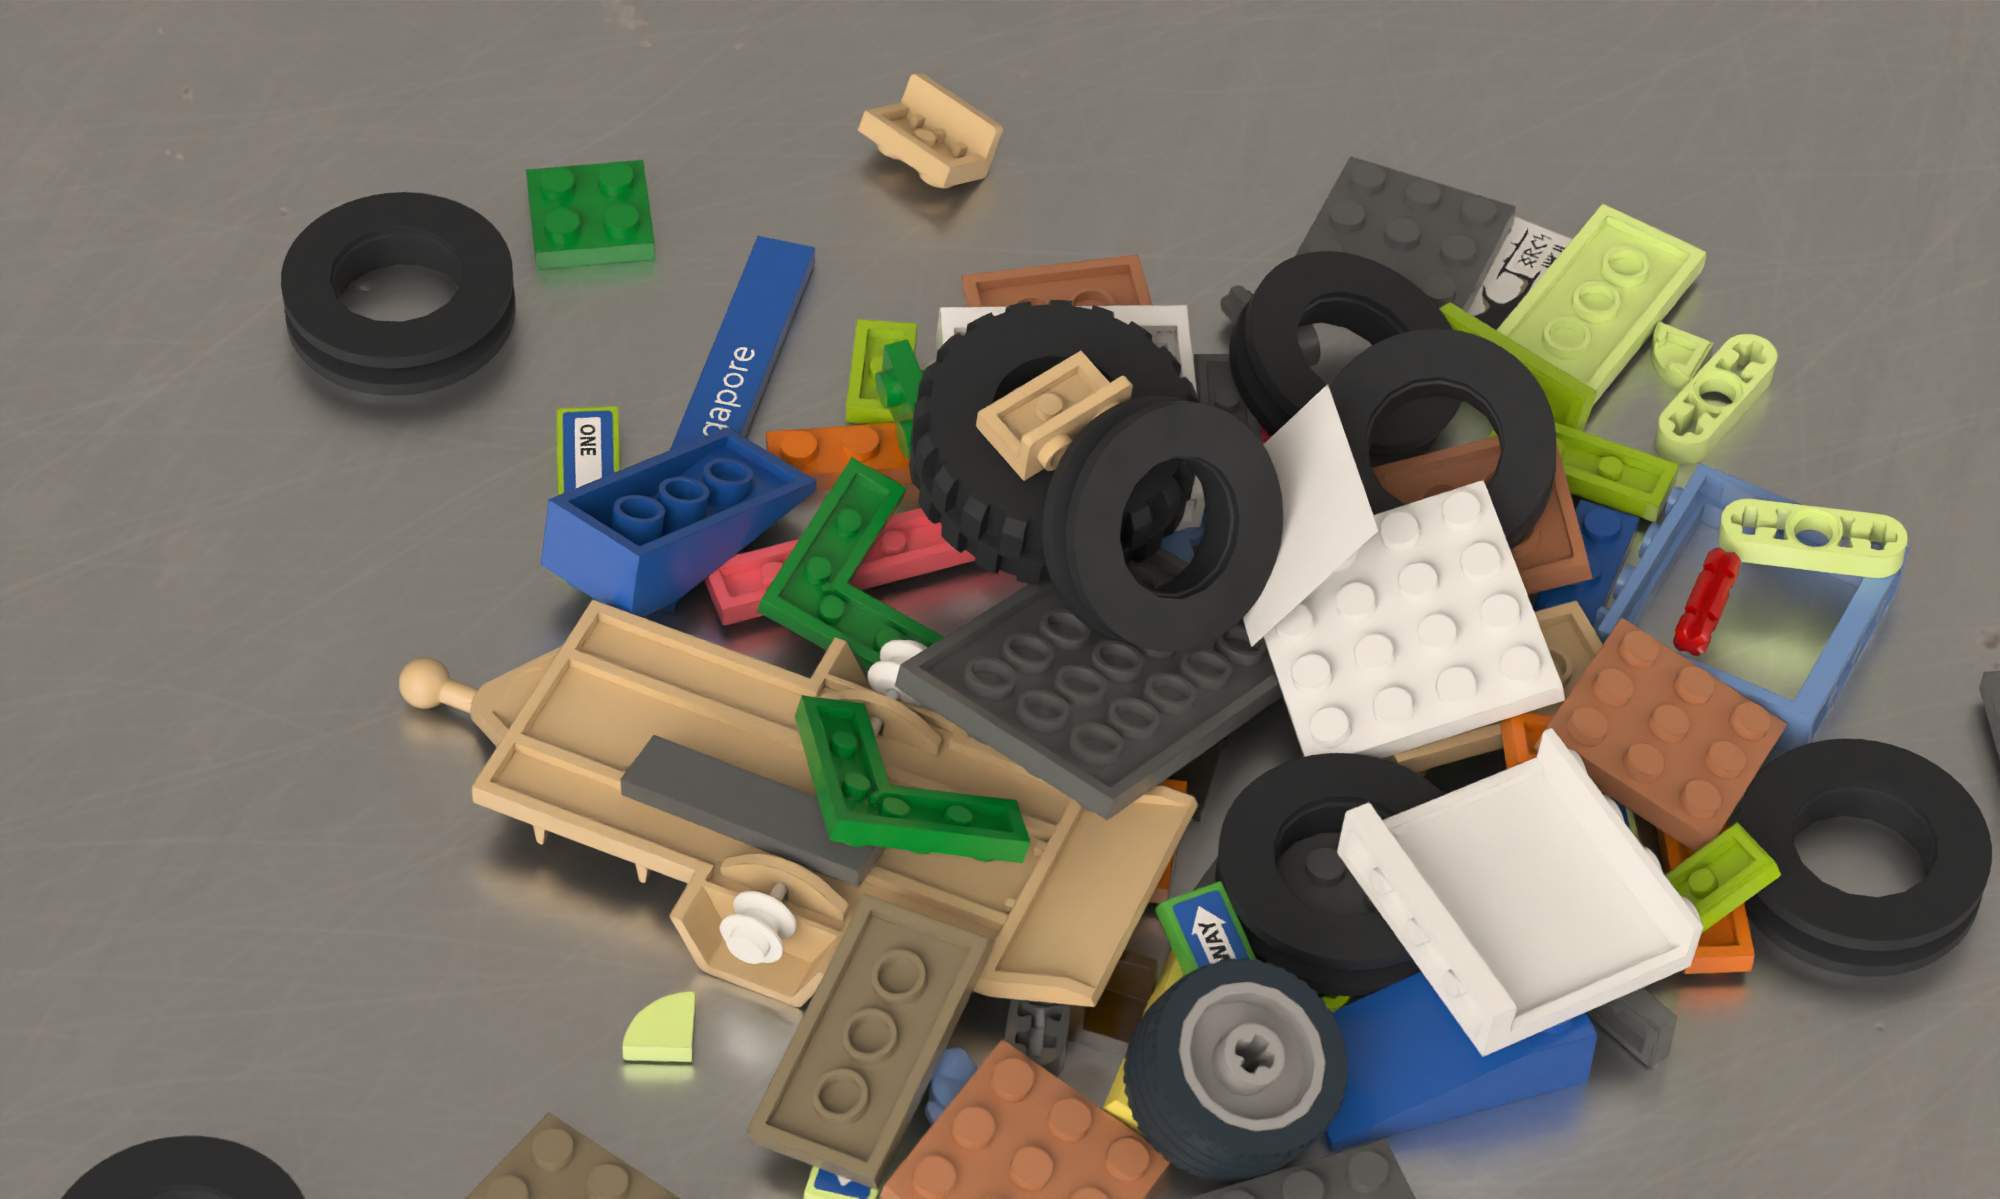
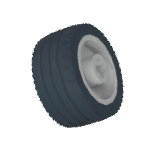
(1235, 1070)

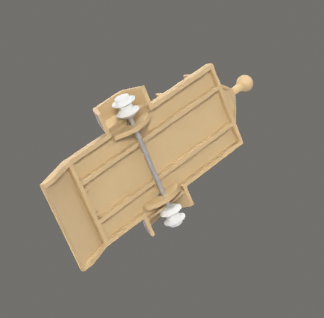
(591, 706)

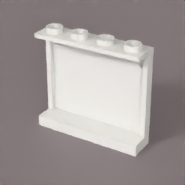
(1522, 897)

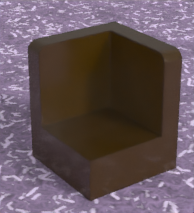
(1119, 1008)

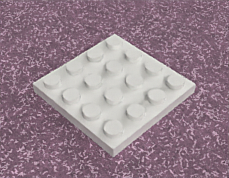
(1414, 635)

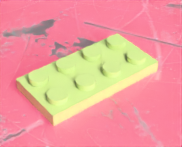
(1604, 296)

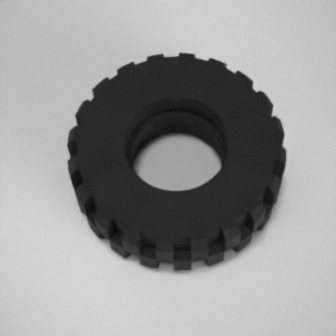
(969, 482)

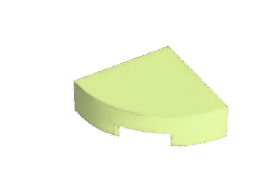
(1678, 354)
(663, 1030)

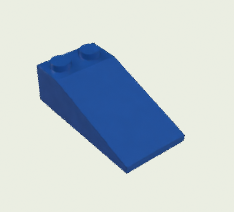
(668, 520)
(1420, 1068)

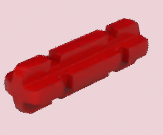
(1706, 601)

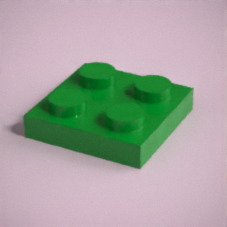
(590, 214)

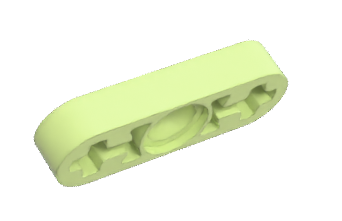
(1712, 420)
(1854, 560)

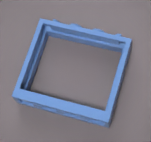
(1662, 546)

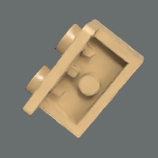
(934, 133)
(1047, 413)

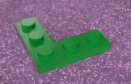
(814, 585)
(867, 810)

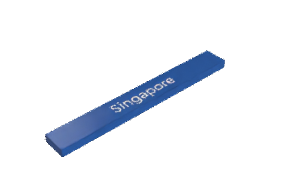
(747, 342)

